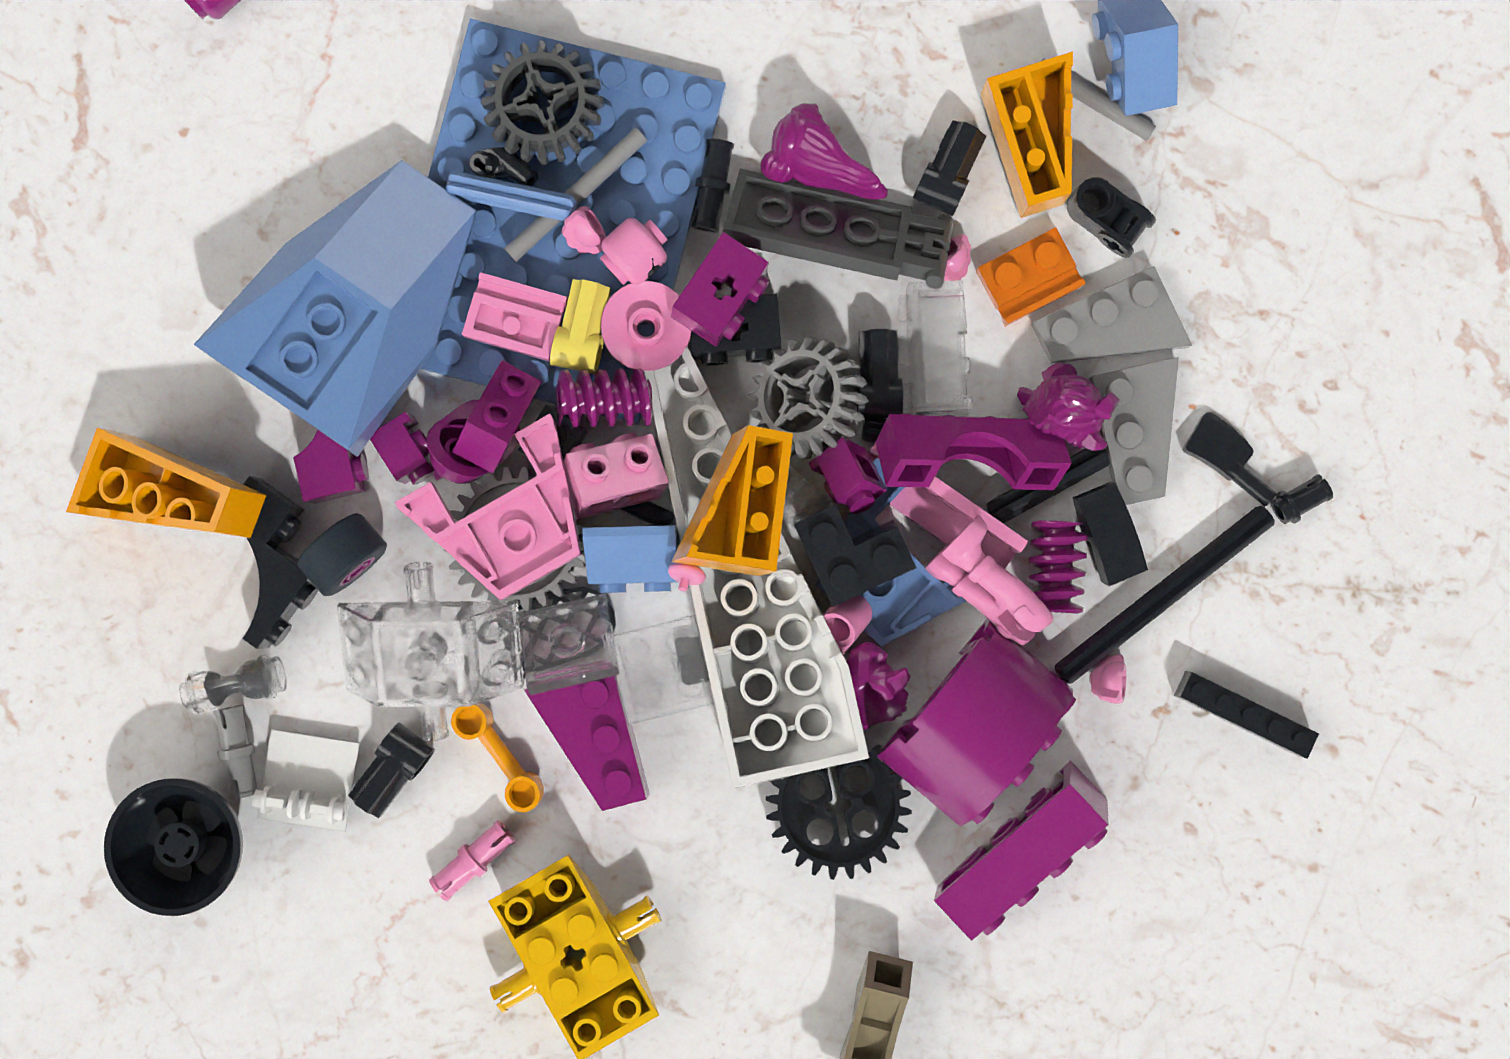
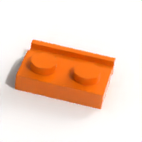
(1030, 276)

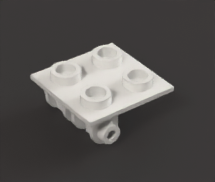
(307, 781)

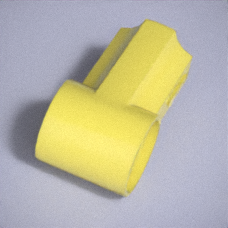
(579, 339)

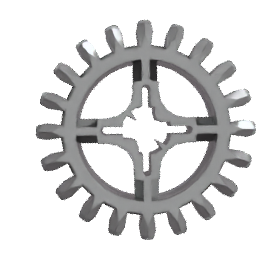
(832, 374)

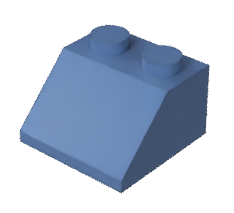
(630, 556)

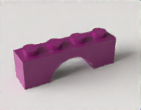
(917, 445)
(329, 471)

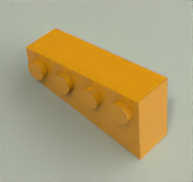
(151, 486)

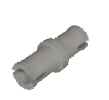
(236, 751)

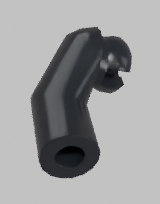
(500, 164)

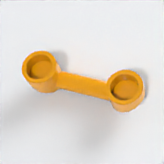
(525, 787)

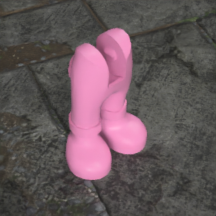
(988, 586)

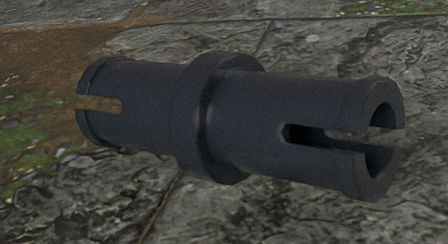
(712, 185)

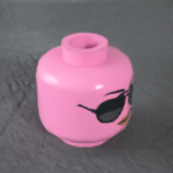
(634, 251)

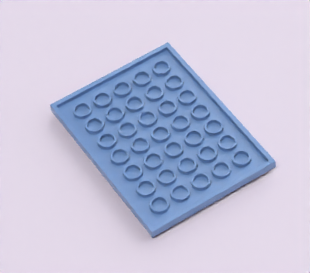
(654, 184)

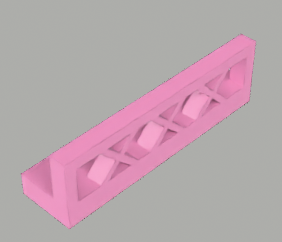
(947, 512)

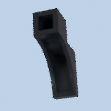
(282, 583)

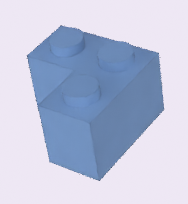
(1143, 53)

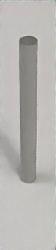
(579, 191)

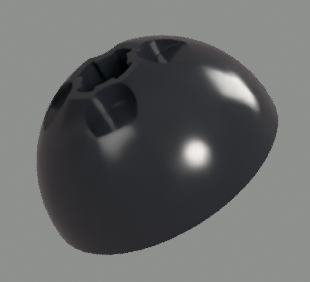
(152, 856)

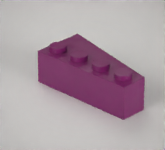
(1024, 854)

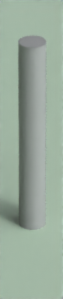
(1110, 109)

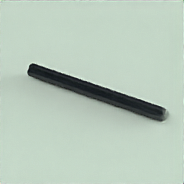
(1164, 594)

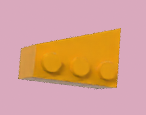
(1033, 131)
(742, 506)

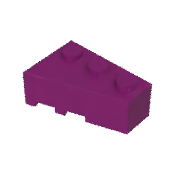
(596, 739)

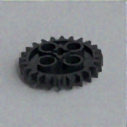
(878, 798)

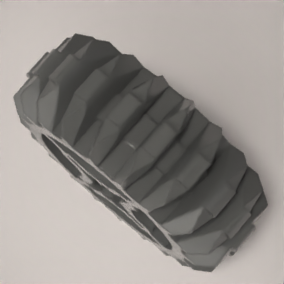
(527, 109)

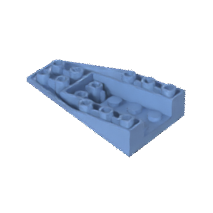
(350, 306)

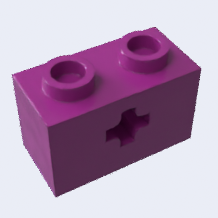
(728, 265)
(496, 416)

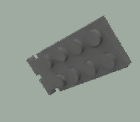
(838, 229)

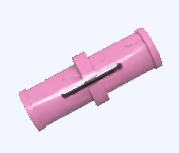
(472, 860)

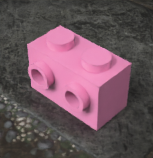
(614, 474)

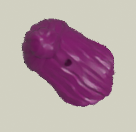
(813, 156)

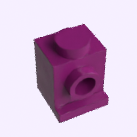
(404, 450)
(849, 475)

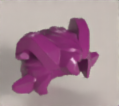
(1068, 407)
(876, 685)

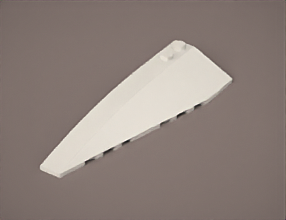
(766, 646)

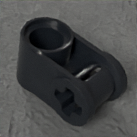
(1113, 216)

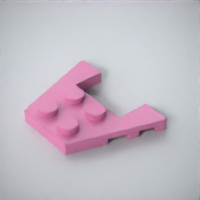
(518, 533)

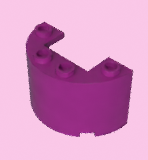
(980, 727)

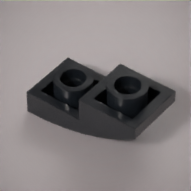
(1110, 533)

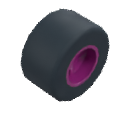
(342, 554)

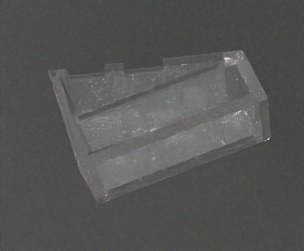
(935, 349)

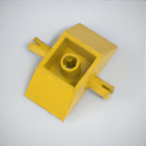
(589, 998)

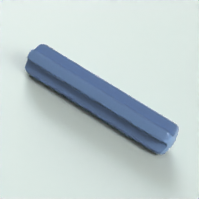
(511, 195)

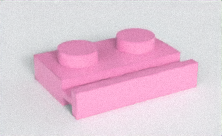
(514, 316)

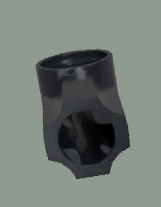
(947, 176)
(880, 370)
(397, 761)

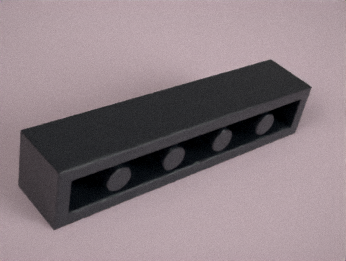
(1246, 714)

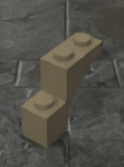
(878, 1007)

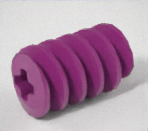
(604, 396)
(1057, 564)

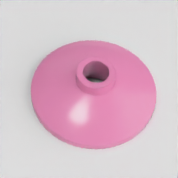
(639, 304)

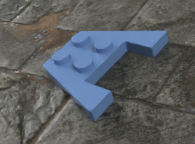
(907, 599)

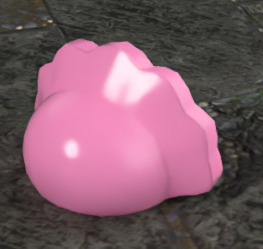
(583, 231)
(958, 258)
(1109, 679)

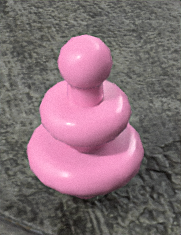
(686, 575)

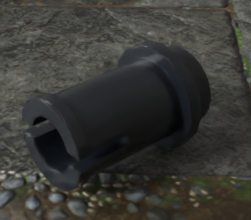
(1292, 504)

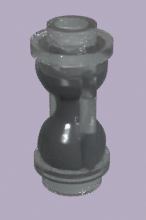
(253, 679)

